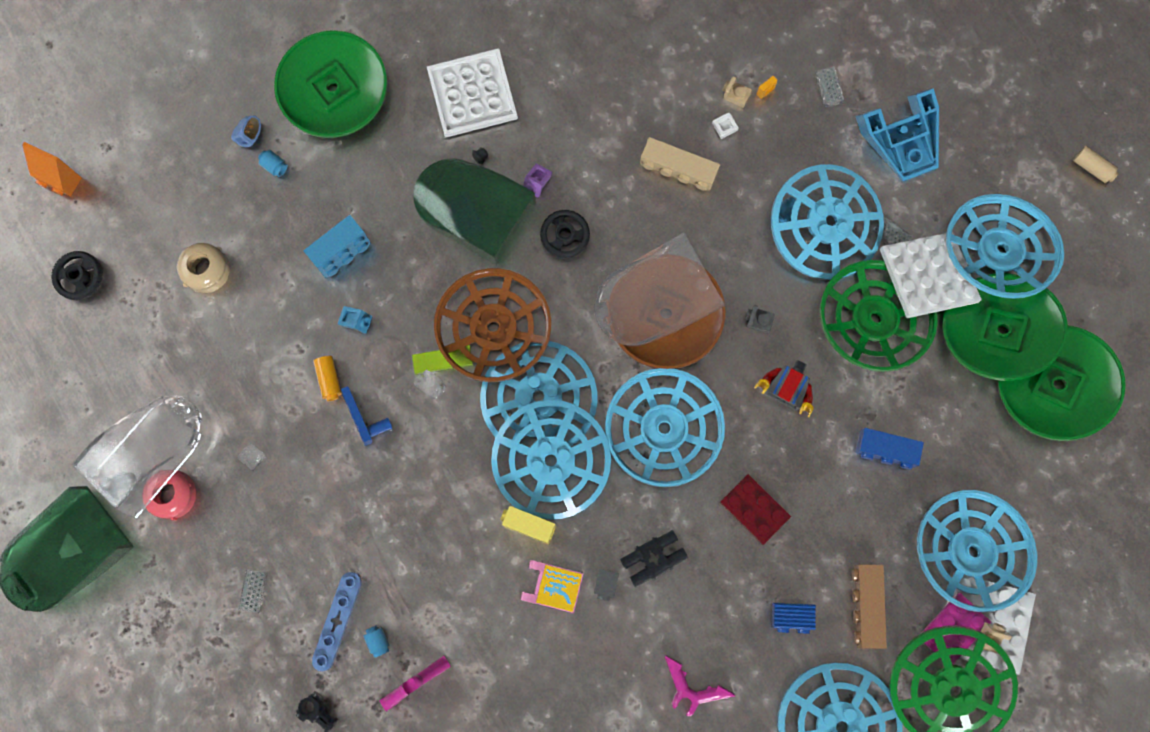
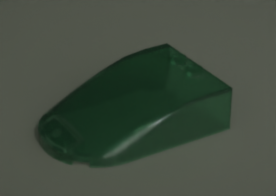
(470, 204)
(61, 551)

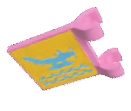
(554, 587)

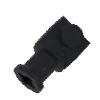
(318, 714)

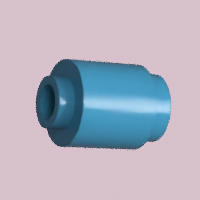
(272, 163)
(785, 210)
(376, 641)

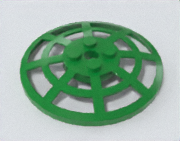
(866, 326)
(951, 676)

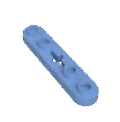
(330, 641)

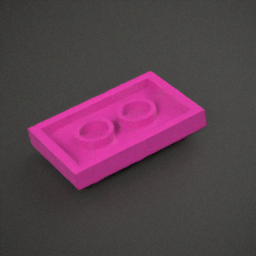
(956, 616)

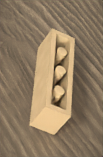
(679, 164)

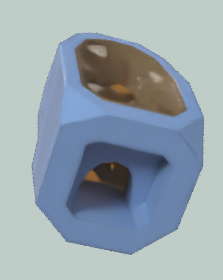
(246, 131)

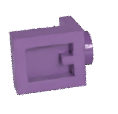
(537, 178)

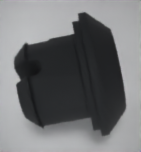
(479, 155)

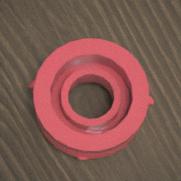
(182, 501)

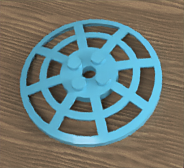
(817, 222)
(1010, 241)
(539, 382)
(665, 414)
(551, 446)
(986, 548)
(837, 710)

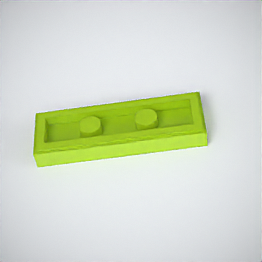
(435, 361)

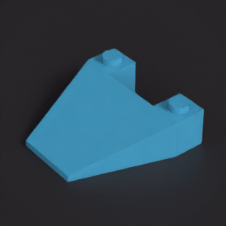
(910, 143)

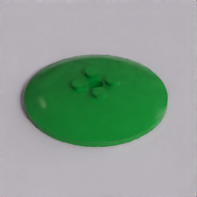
(325, 60)
(1034, 337)
(1090, 395)

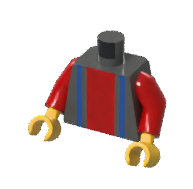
(789, 387)

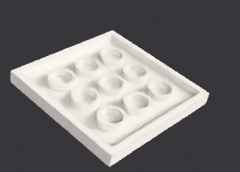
(472, 93)
(927, 276)
(1015, 619)

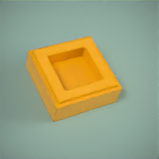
(767, 87)

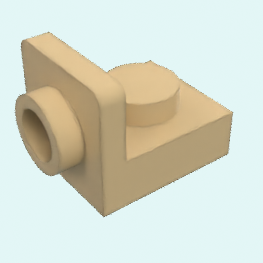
(736, 93)
(996, 632)

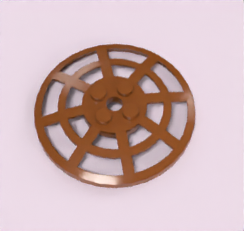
(490, 314)

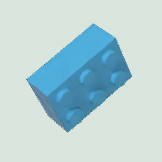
(337, 246)

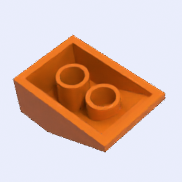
(50, 171)

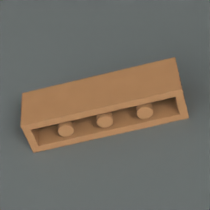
(870, 606)

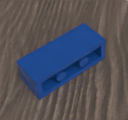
(889, 448)

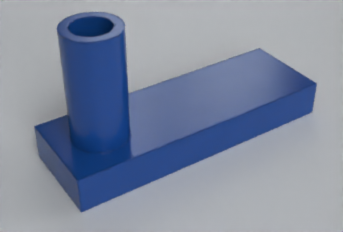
(365, 432)

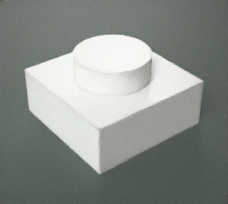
(725, 125)

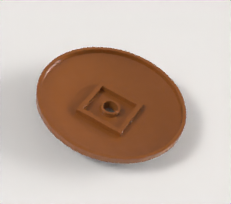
(684, 345)

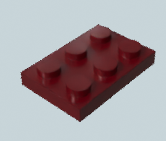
(755, 509)

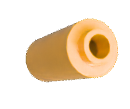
(327, 378)

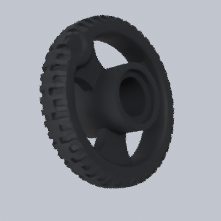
(581, 235)
(83, 279)

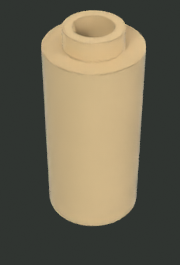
(1096, 165)

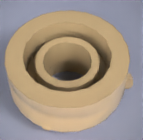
(211, 279)

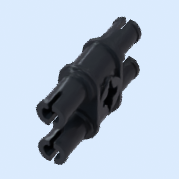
(651, 570)

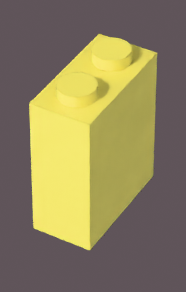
(528, 524)

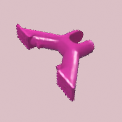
(414, 683)
(695, 697)

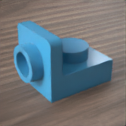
(355, 319)

